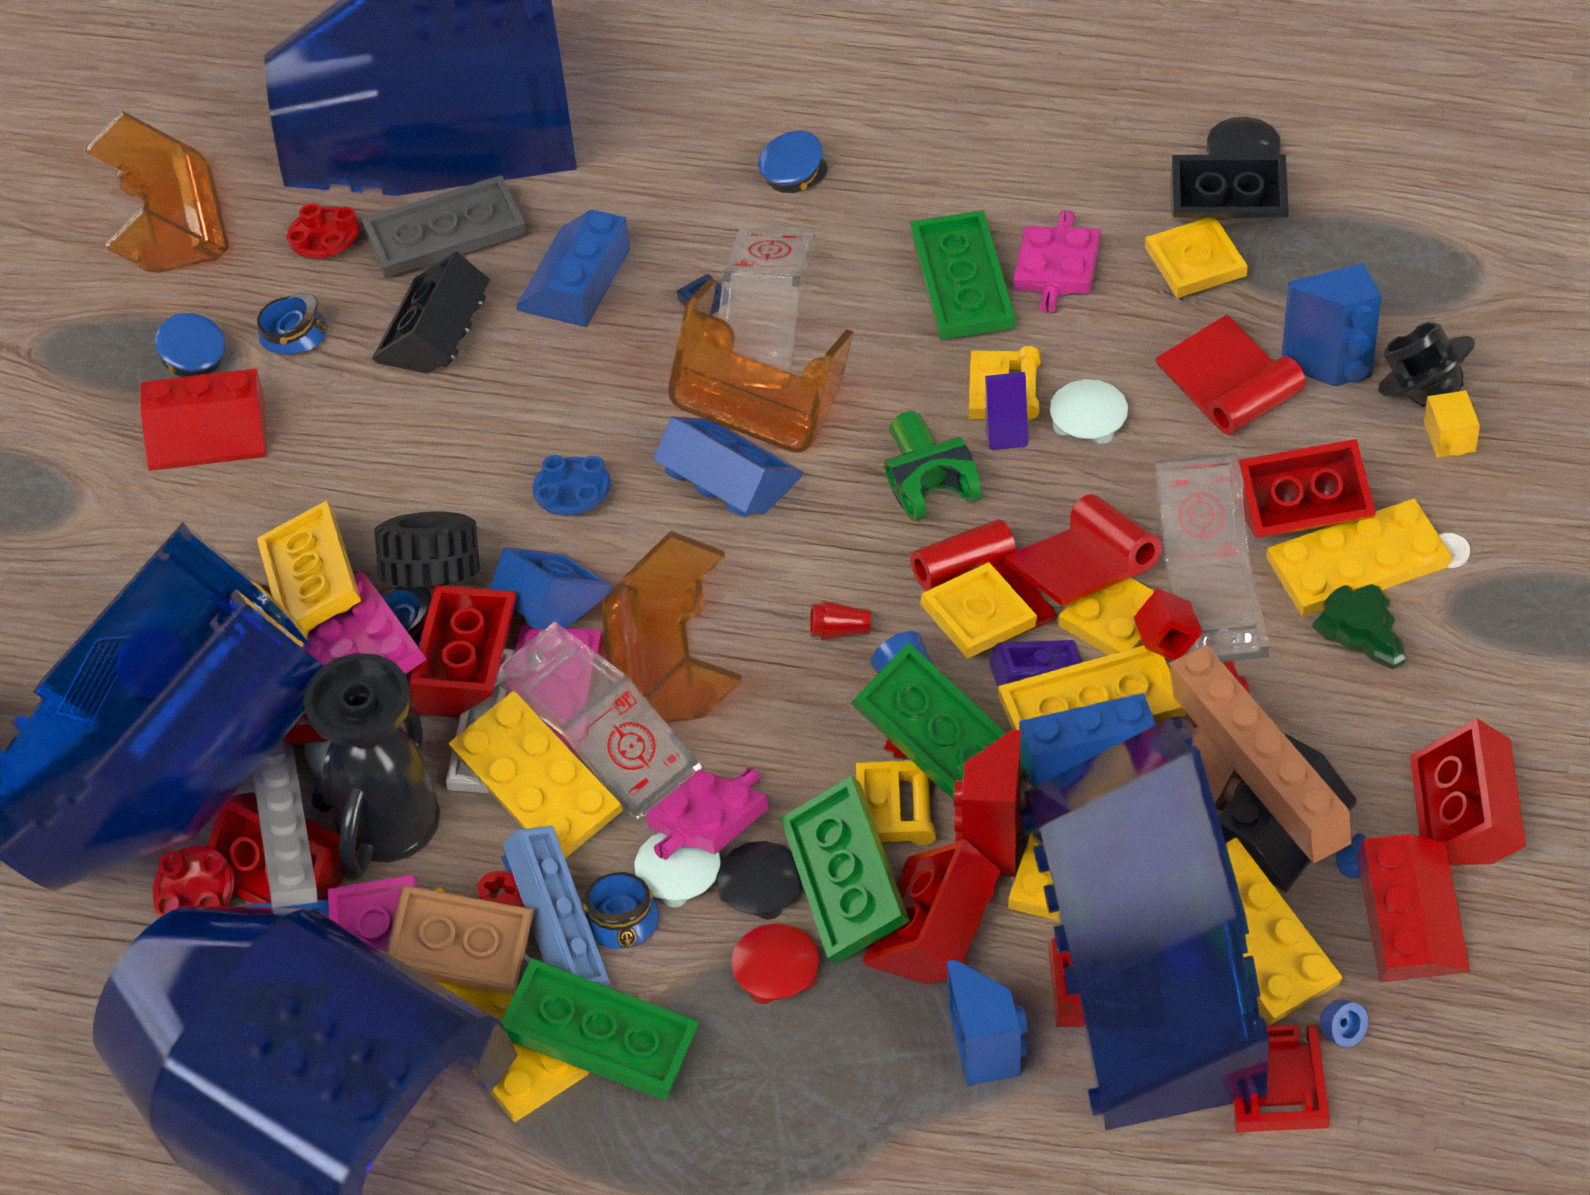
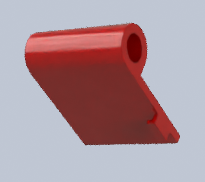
(1230, 375)
(970, 550)
(1089, 556)

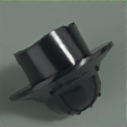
(1425, 363)

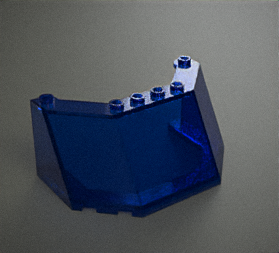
(1151, 929)

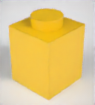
(1451, 424)

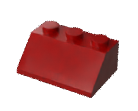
(203, 419)
(1305, 489)
(462, 649)
(1469, 794)
(990, 802)
(239, 839)
(944, 901)
(1411, 907)

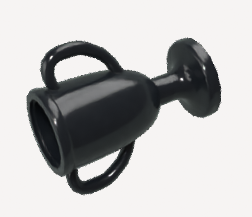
(372, 765)

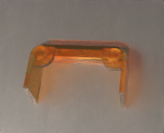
(181, 203)
(747, 393)
(648, 633)

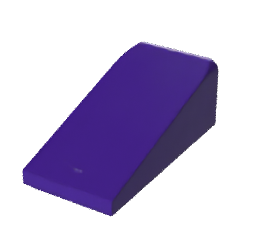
(1006, 410)
(1027, 659)

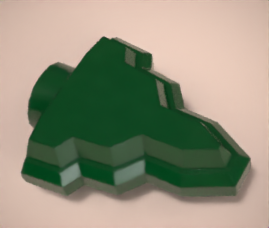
(1362, 623)

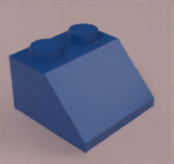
(548, 586)
(985, 1025)

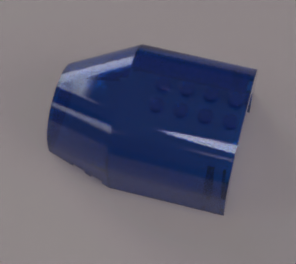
(420, 95)
(152, 717)
(280, 1045)

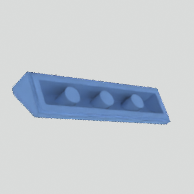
(558, 912)

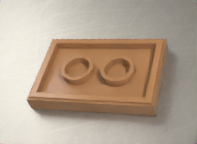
(461, 938)

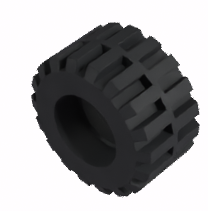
(427, 549)

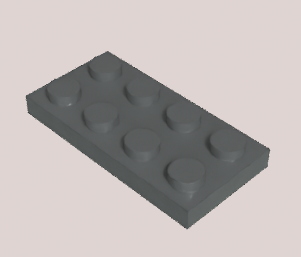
(442, 225)

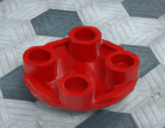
(323, 231)
(192, 877)
(775, 962)

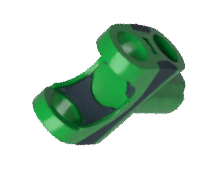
(927, 465)

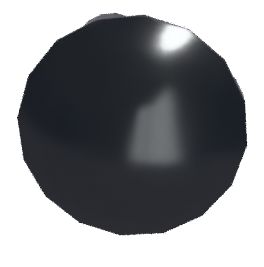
(1243, 136)
(759, 879)

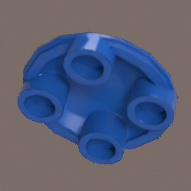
(571, 484)

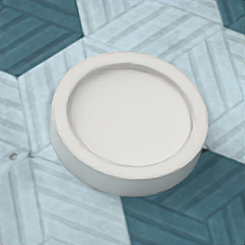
(1457, 547)

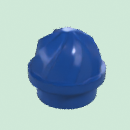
(1347, 859)

